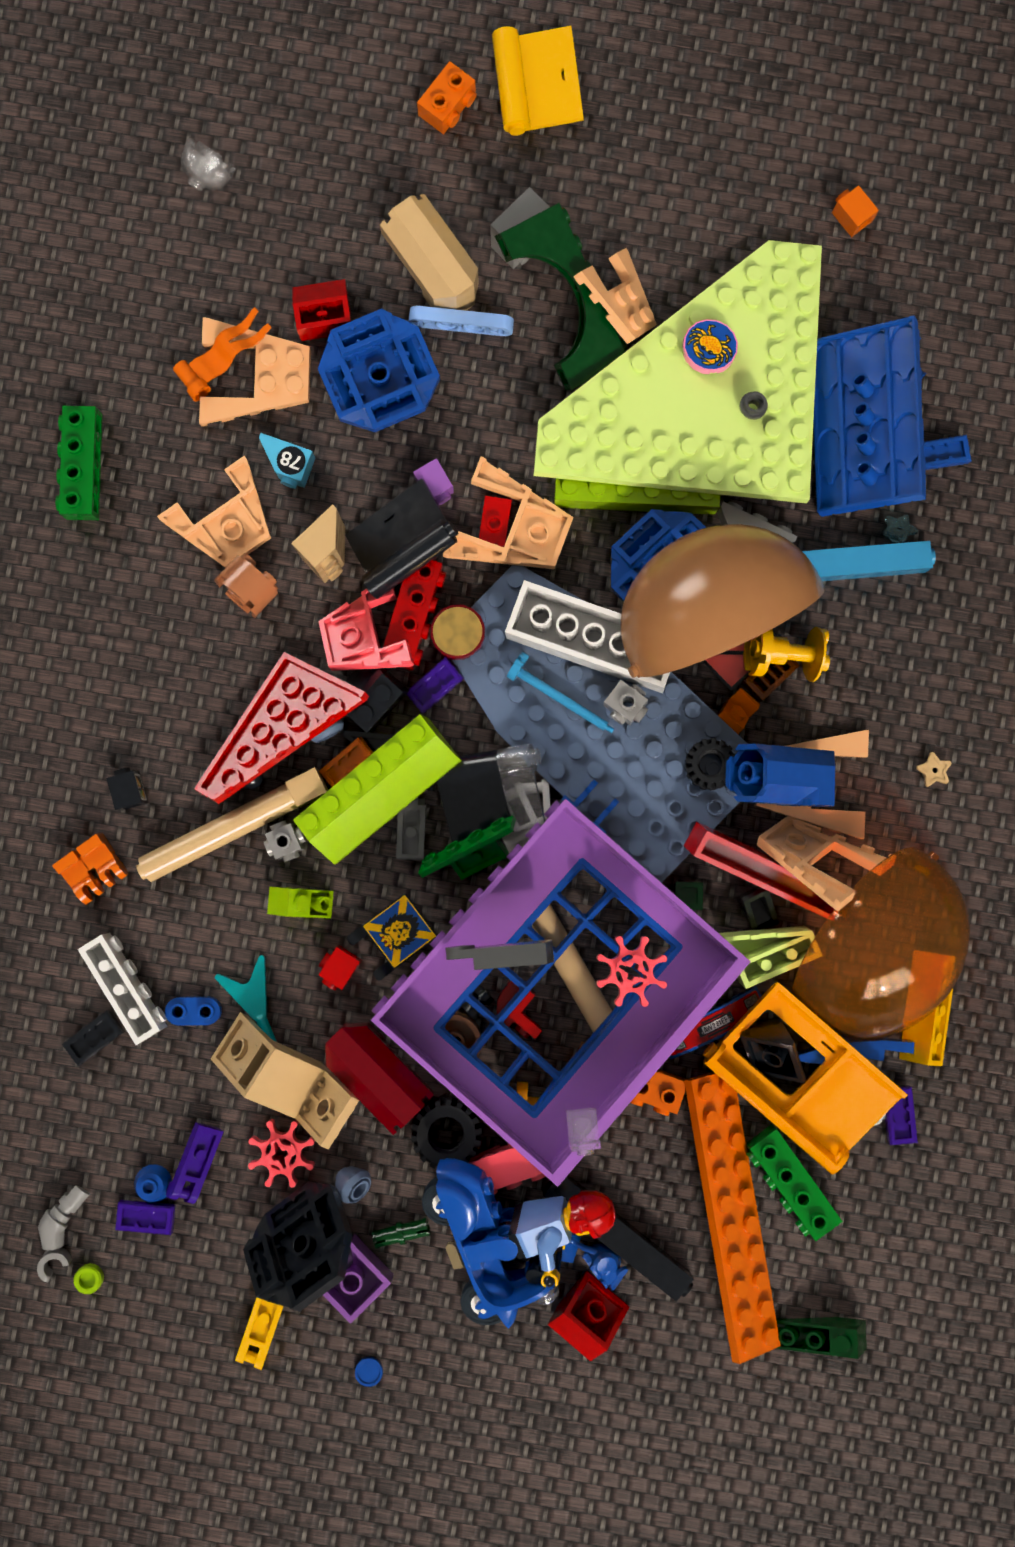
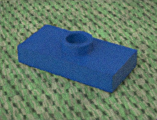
(946, 452)

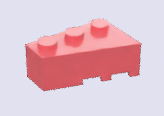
(506, 1167)

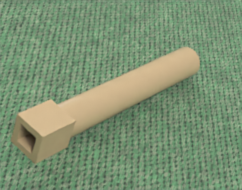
(232, 825)
(574, 971)

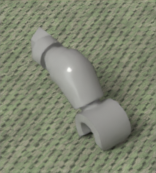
(52, 1230)

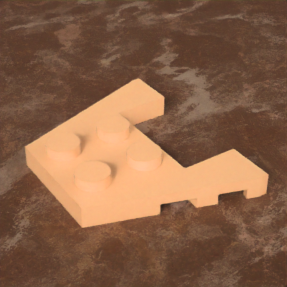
(625, 303)
(233, 527)

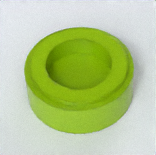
(88, 1278)

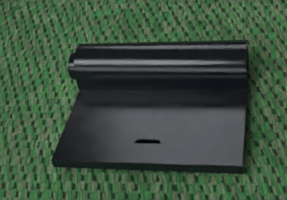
(401, 538)

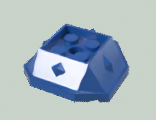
(375, 345)
(644, 541)

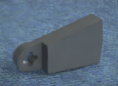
(504, 955)

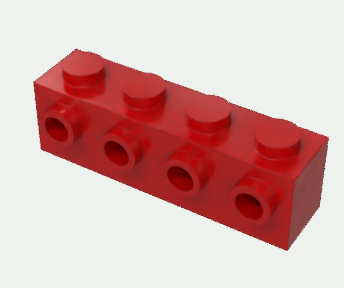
(413, 609)

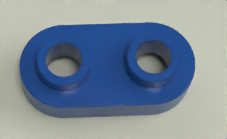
(192, 1010)

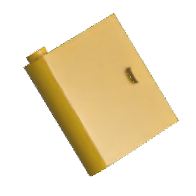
(532, 81)

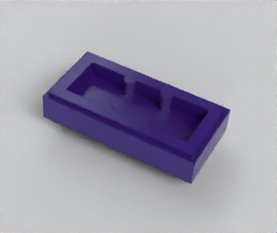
(434, 685)
(901, 1120)
(145, 1217)

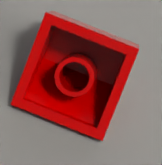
(589, 1316)

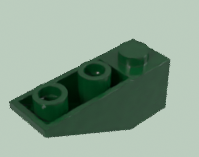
(823, 1336)

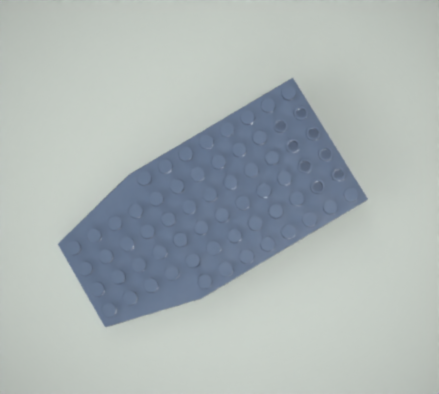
(634, 763)

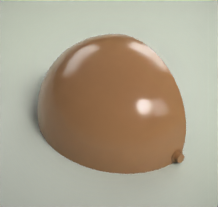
(713, 596)

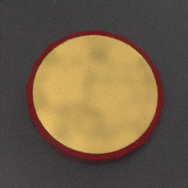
(457, 632)

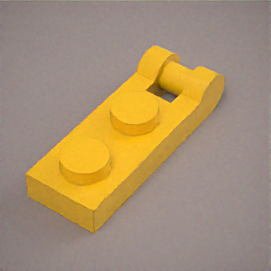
(259, 1333)

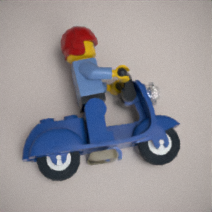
(487, 1234)

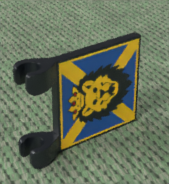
(397, 933)

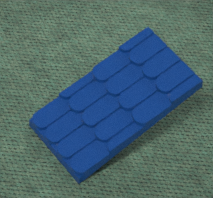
(869, 418)

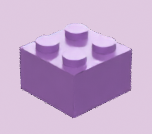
(362, 1283)

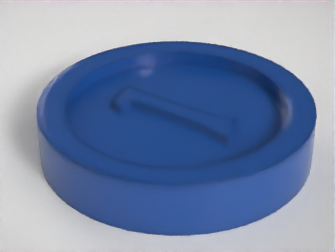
(368, 1371)

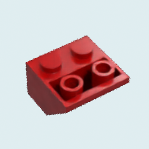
(320, 308)

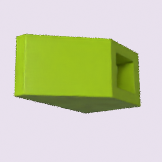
(300, 902)

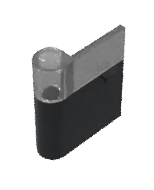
(490, 788)

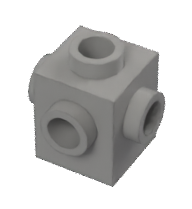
(624, 693)
(294, 845)

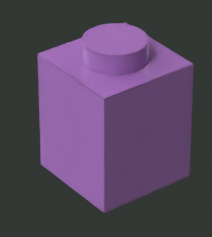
(436, 481)

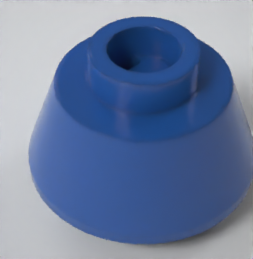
(152, 1183)

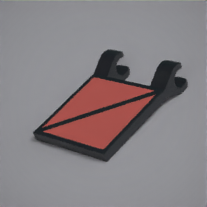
(729, 666)

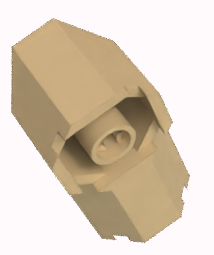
(432, 254)

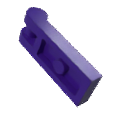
(195, 1163)

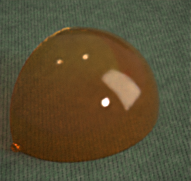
(888, 950)

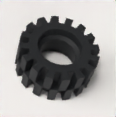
(693, 759)

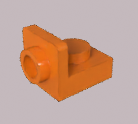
(738, 709)

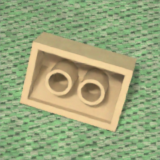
(323, 545)

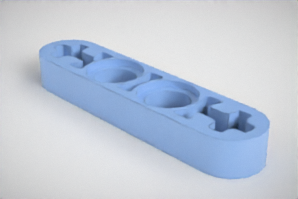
(461, 320)

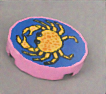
(709, 346)

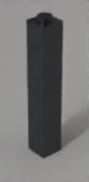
(635, 1248)

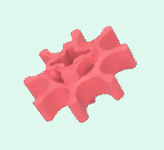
(626, 985)
(277, 1163)

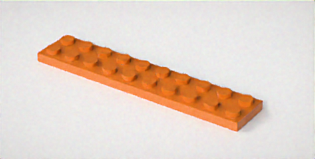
(732, 1217)

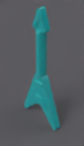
(251, 996)

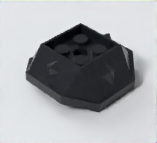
(300, 1248)

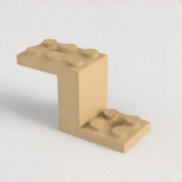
(284, 1080)

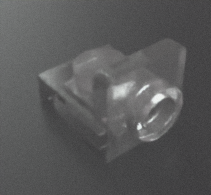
(583, 1131)

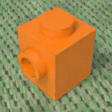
(854, 210)

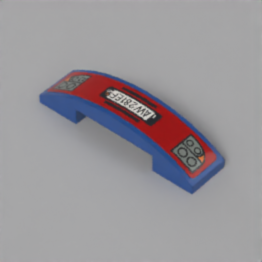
(718, 1021)

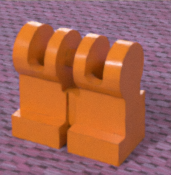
(78, 864)

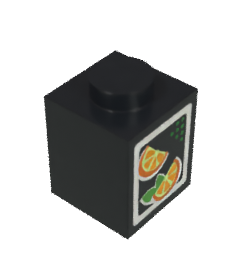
(126, 789)

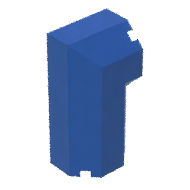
(782, 775)

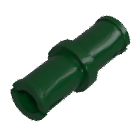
(401, 1233)

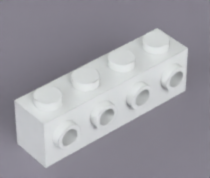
(123, 988)

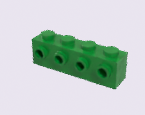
(80, 463)
(793, 1182)

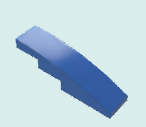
(870, 1049)

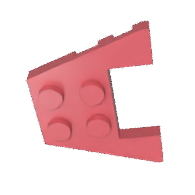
(352, 638)

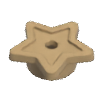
(927, 767)

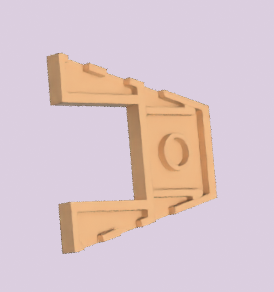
(280, 377)
(535, 533)
(840, 821)
(800, 845)

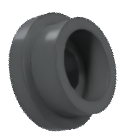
(753, 398)

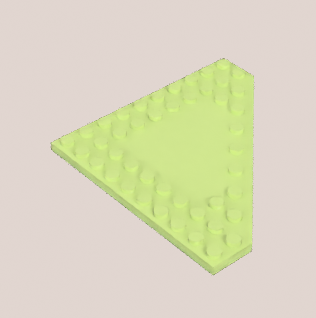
(683, 430)

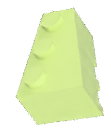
(770, 951)

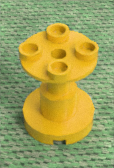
(770, 649)

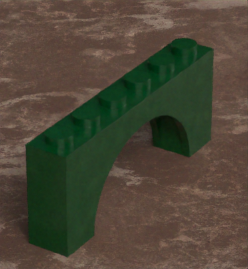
(552, 241)

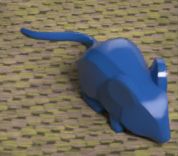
(603, 1263)

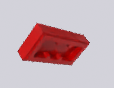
(495, 520)

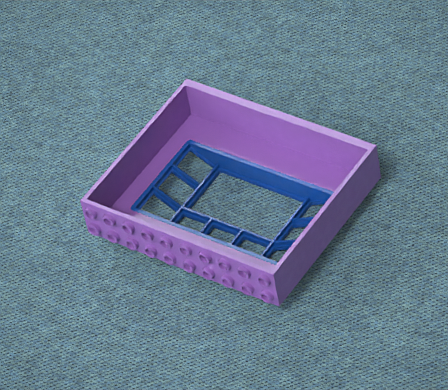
(626, 1044)

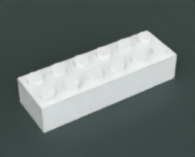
(574, 632)

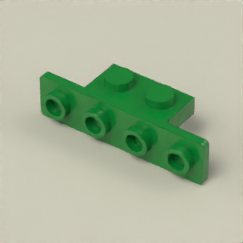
(474, 852)

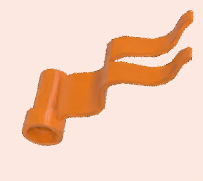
(218, 358)

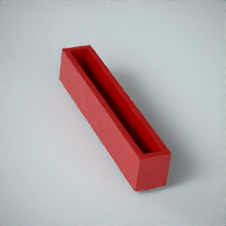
(753, 867)

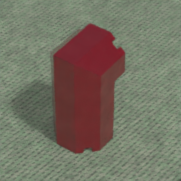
(376, 1074)

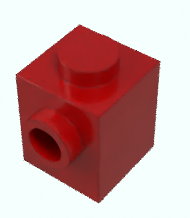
(338, 968)

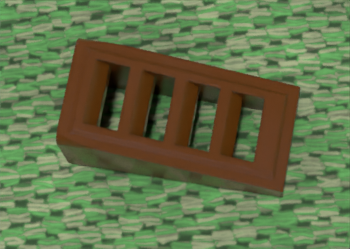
(757, 692)

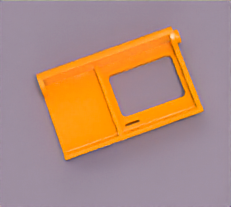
(835, 1101)

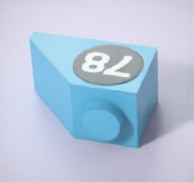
(288, 460)

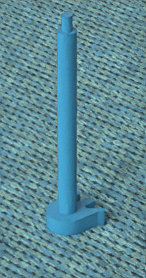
(518, 671)

